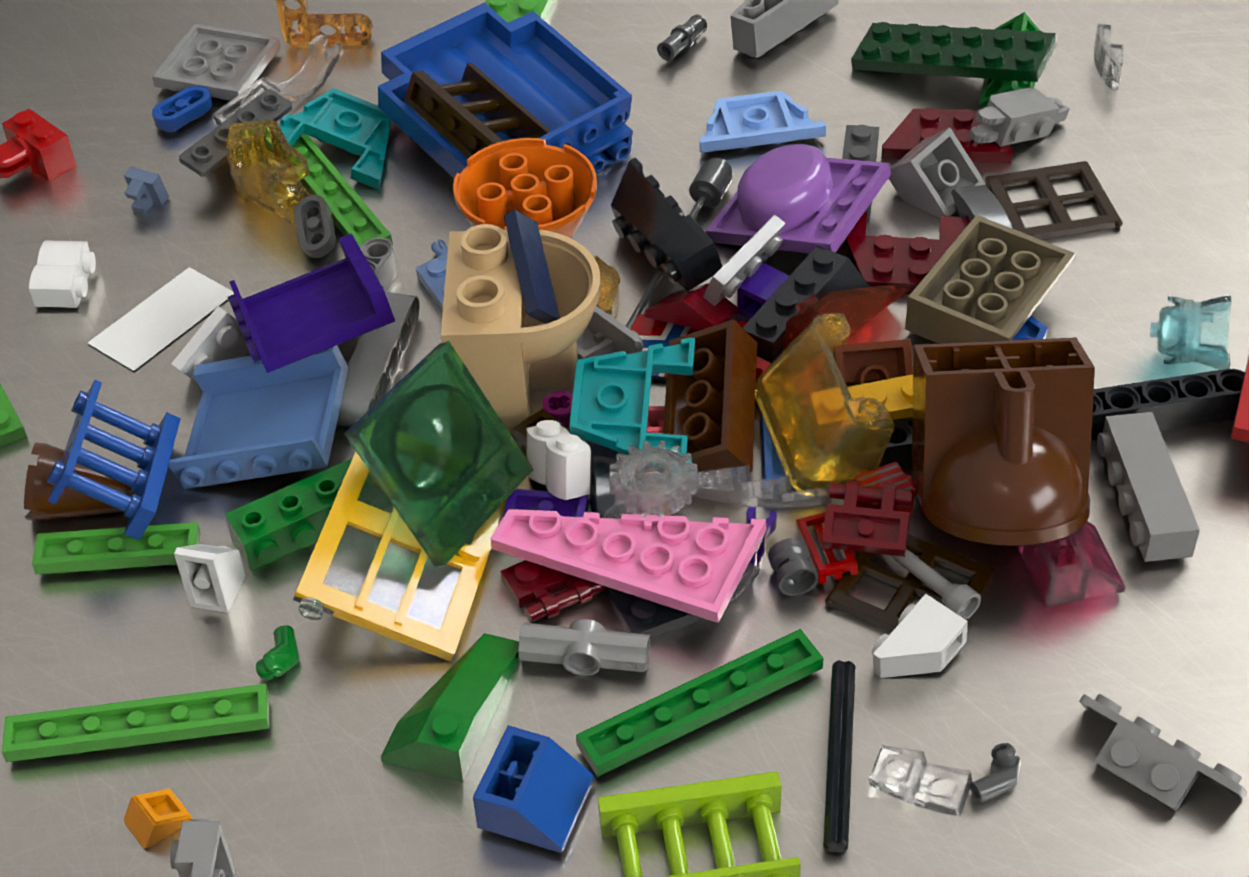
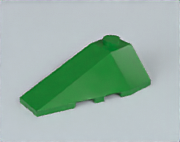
(452, 717)

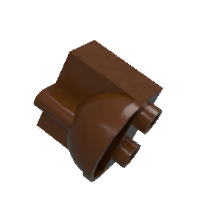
(1003, 438)

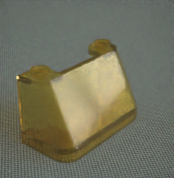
(811, 415)

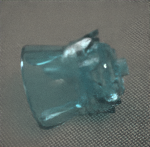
(1194, 331)

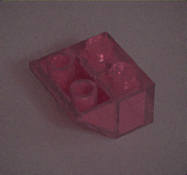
(1072, 568)

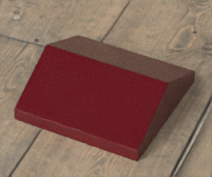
(692, 310)

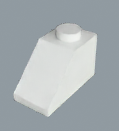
(210, 575)

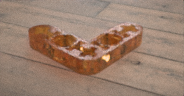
(310, 26)

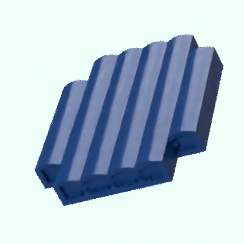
(529, 64)

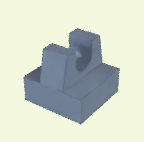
(145, 189)

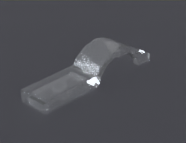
(301, 86)

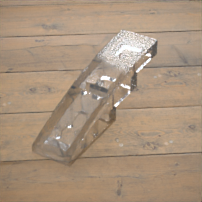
(735, 487)

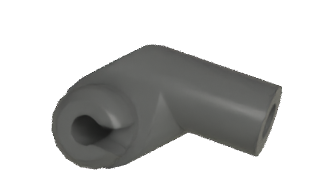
(1002, 777)

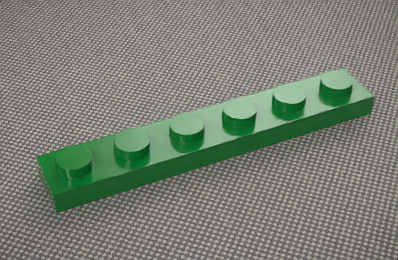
(698, 702)

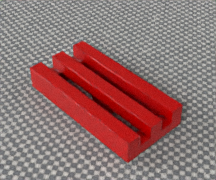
(833, 567)

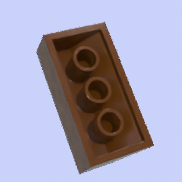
(718, 400)

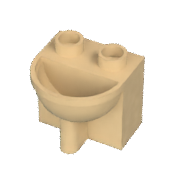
(489, 322)

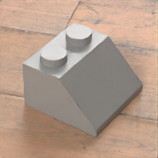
(932, 172)

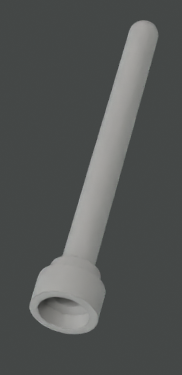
(956, 597)

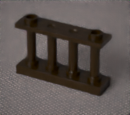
(457, 119)

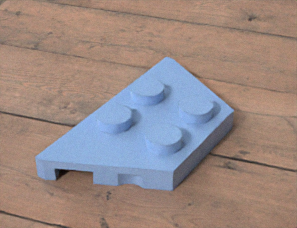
(758, 121)

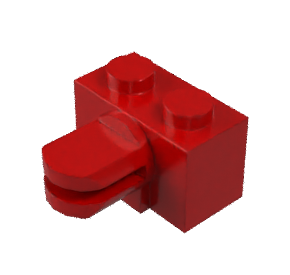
(35, 147)

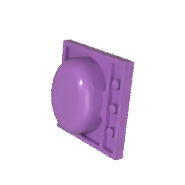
(804, 189)

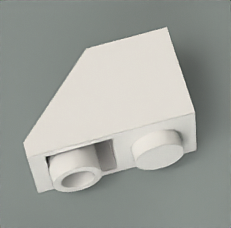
(922, 642)

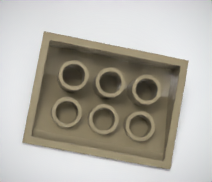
(985, 285)

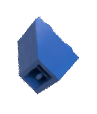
(531, 790)

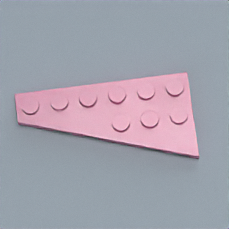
(650, 557)

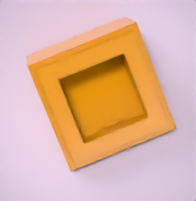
(155, 816)

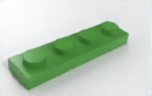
(111, 548)

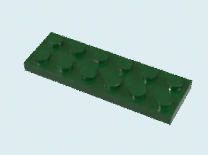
(955, 51)

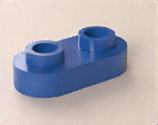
(182, 108)

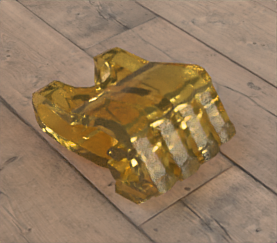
(266, 167)

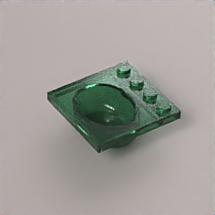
(439, 453)

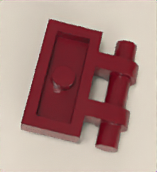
(867, 528)
(536, 584)

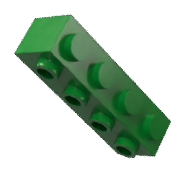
(281, 528)

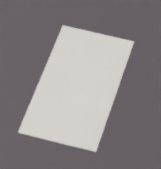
(161, 318)

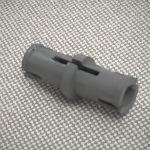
(682, 37)

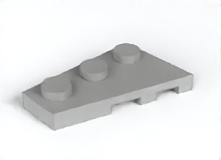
(745, 261)

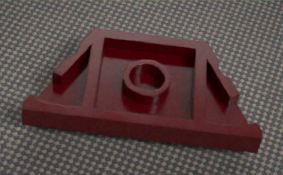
(929, 121)

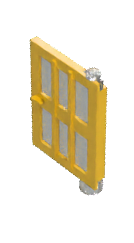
(380, 577)

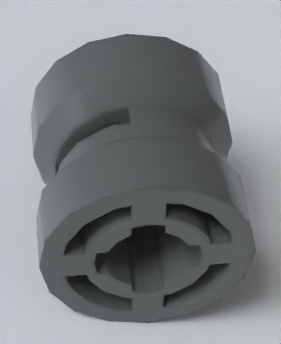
(790, 559)

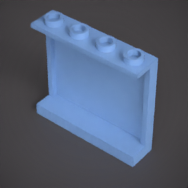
(262, 421)

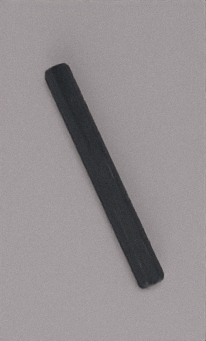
(839, 757)

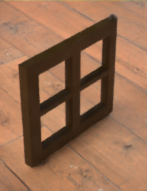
(1064, 224)
(907, 587)

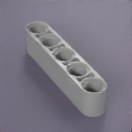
(377, 360)

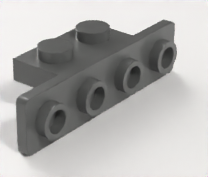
(211, 151)

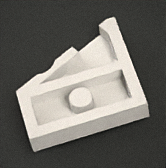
(214, 341)

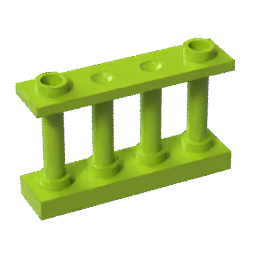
(695, 804)

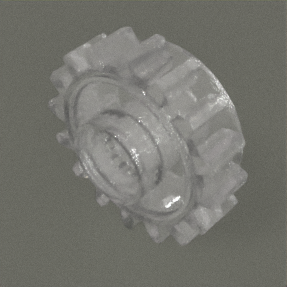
(653, 480)

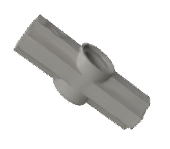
(584, 647)

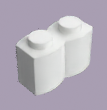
(61, 274)
(559, 460)

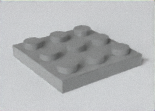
(216, 59)

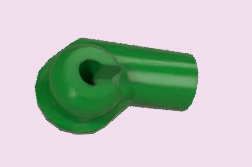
(281, 657)

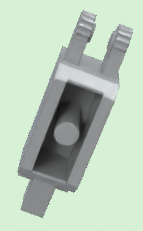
(1017, 117)

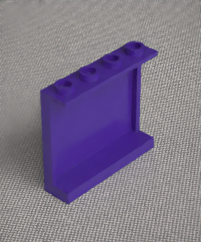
(312, 310)

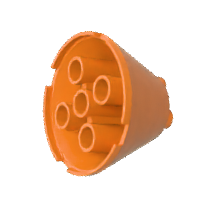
(529, 177)

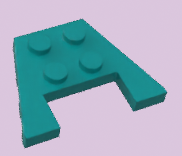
(346, 124)
(614, 395)

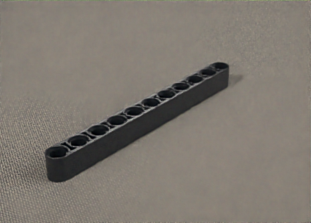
(1172, 400)

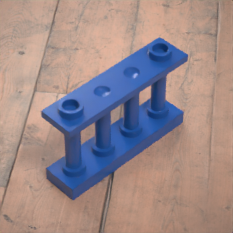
(152, 459)

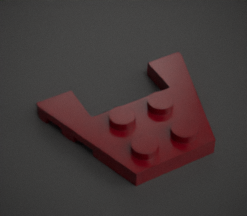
(899, 260)

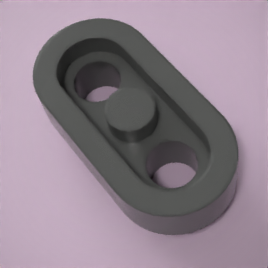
(314, 233)

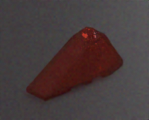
(856, 304)

